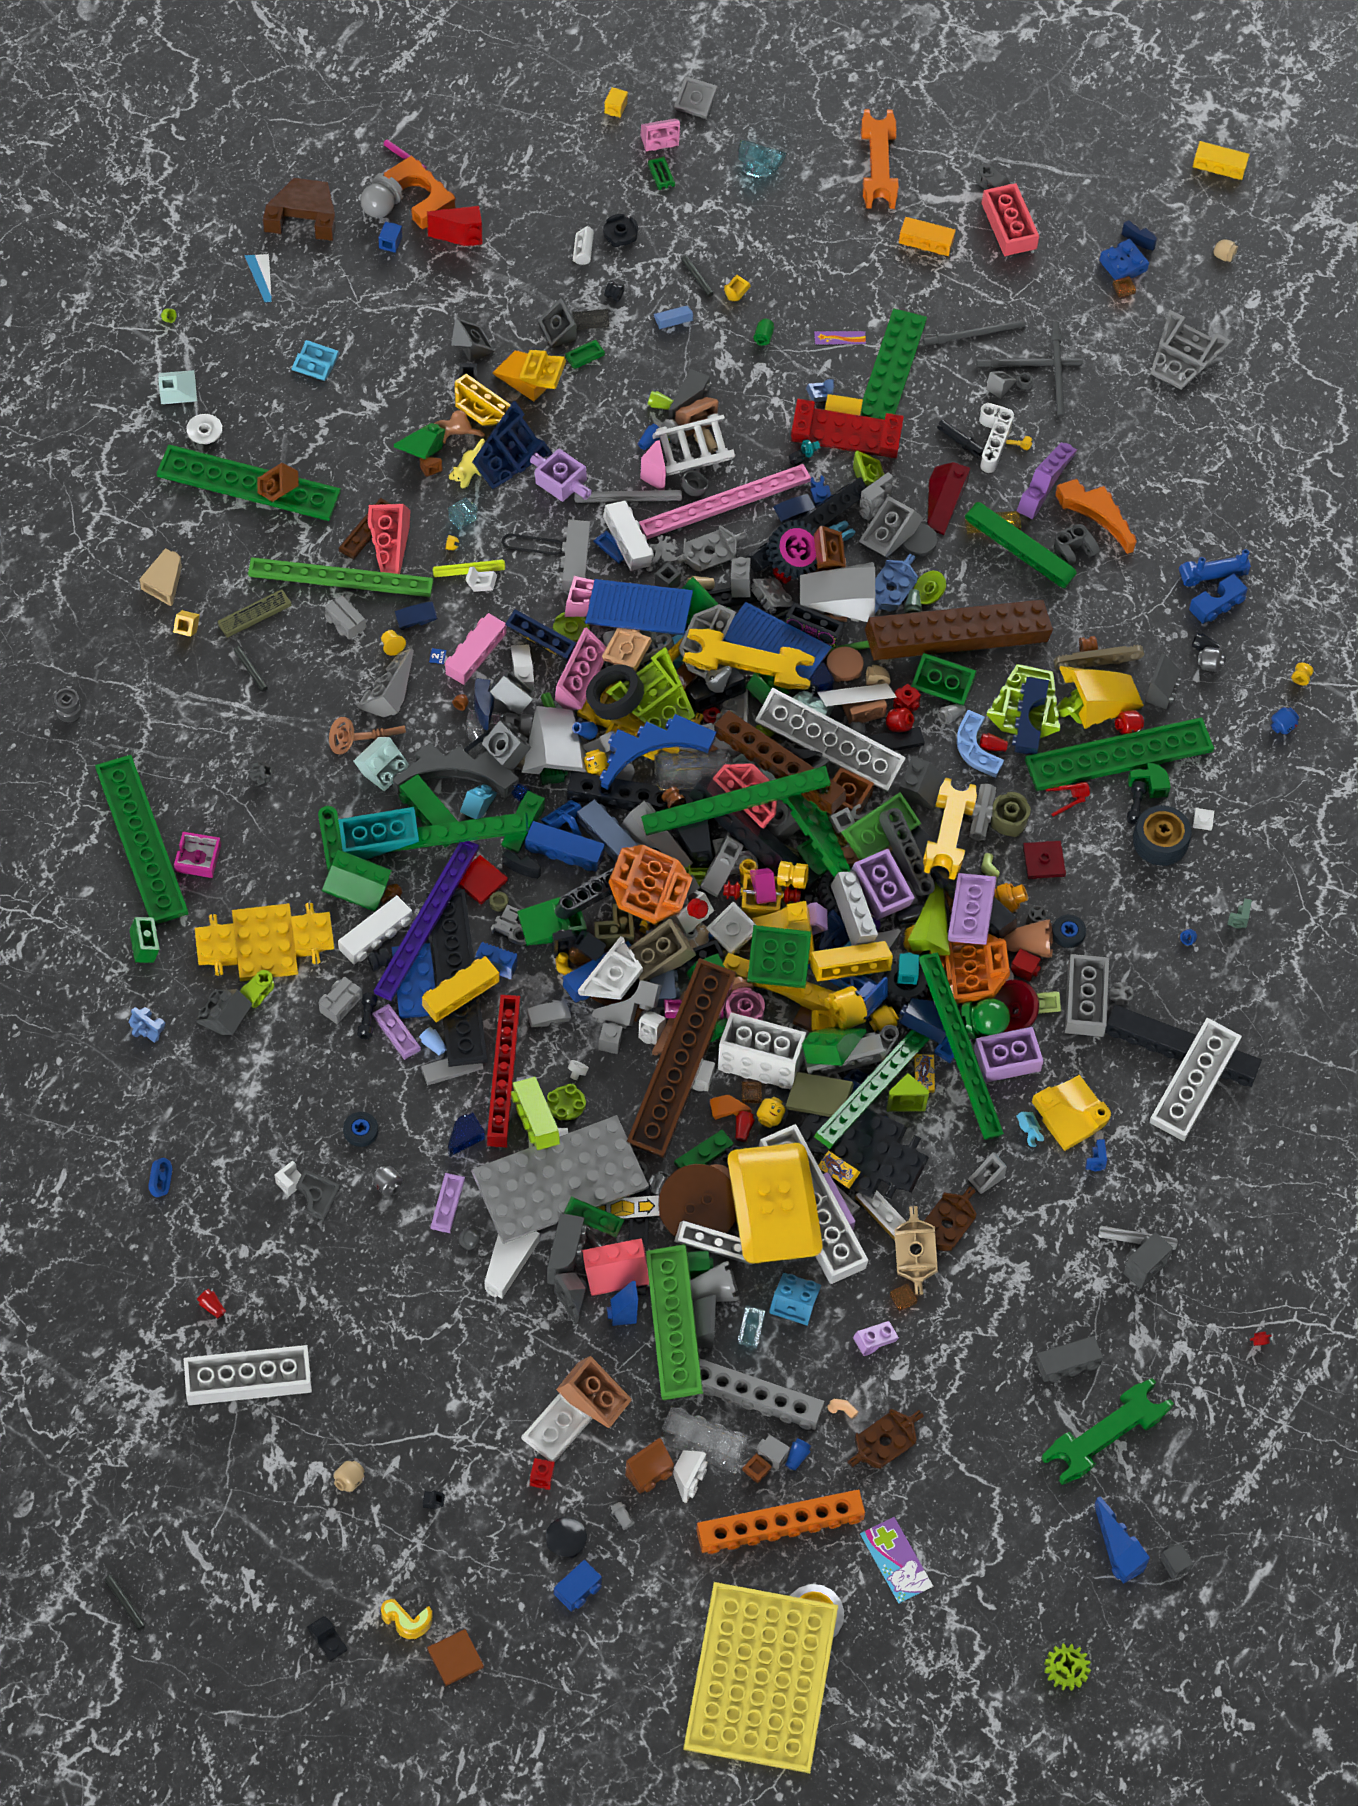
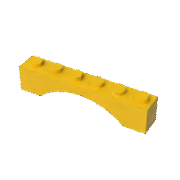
(810, 997)

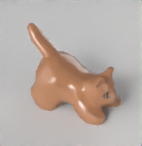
(458, 425)

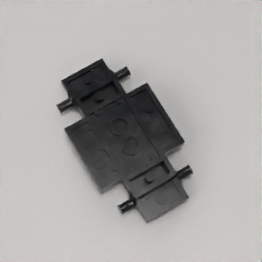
(874, 1150)

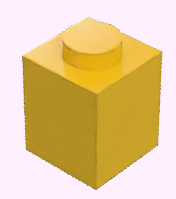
(616, 102)
(186, 623)

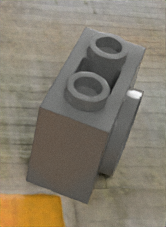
(506, 744)
(785, 826)

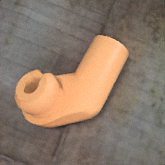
(839, 1404)

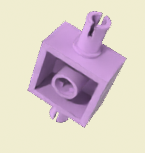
(561, 475)

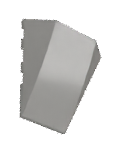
(1184, 351)
(841, 591)
(554, 742)

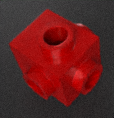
(907, 697)

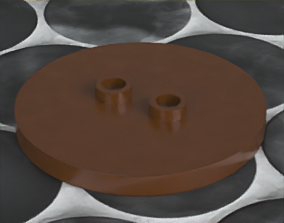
(697, 1196)

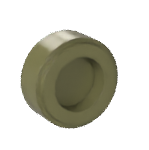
(498, 901)

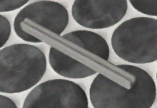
(631, 496)

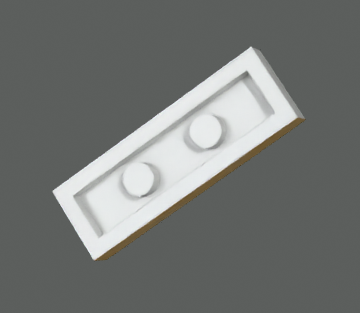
(881, 1211)

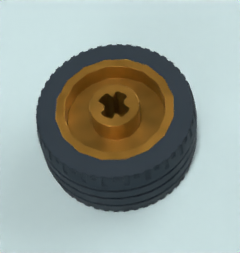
(1162, 835)

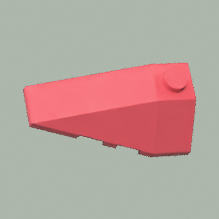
(389, 531)

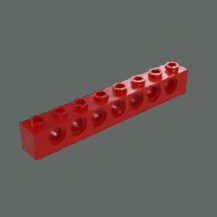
(503, 1071)

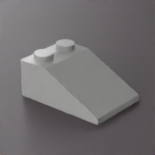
(890, 527)

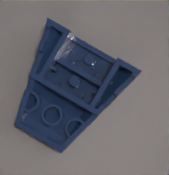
(508, 448)

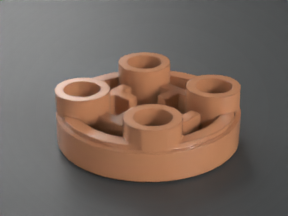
(844, 664)

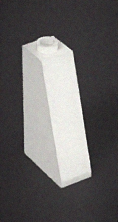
(507, 1262)

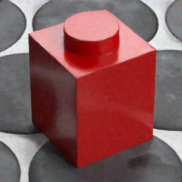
(1025, 965)

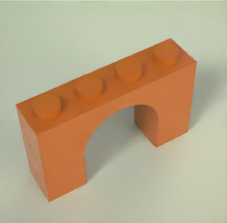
(412, 173)

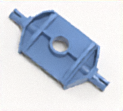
(898, 575)

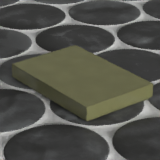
(818, 1094)

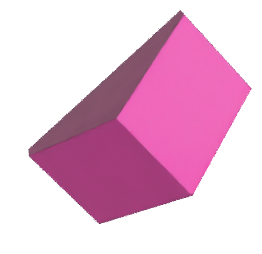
(763, 885)

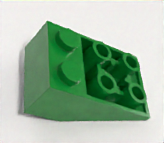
(541, 922)

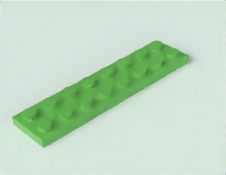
(674, 1322)

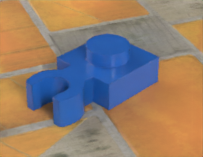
(819, 491)

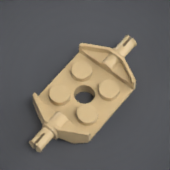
(920, 1266)

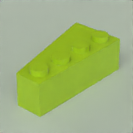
(535, 1113)

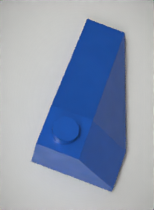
(1125, 1553)

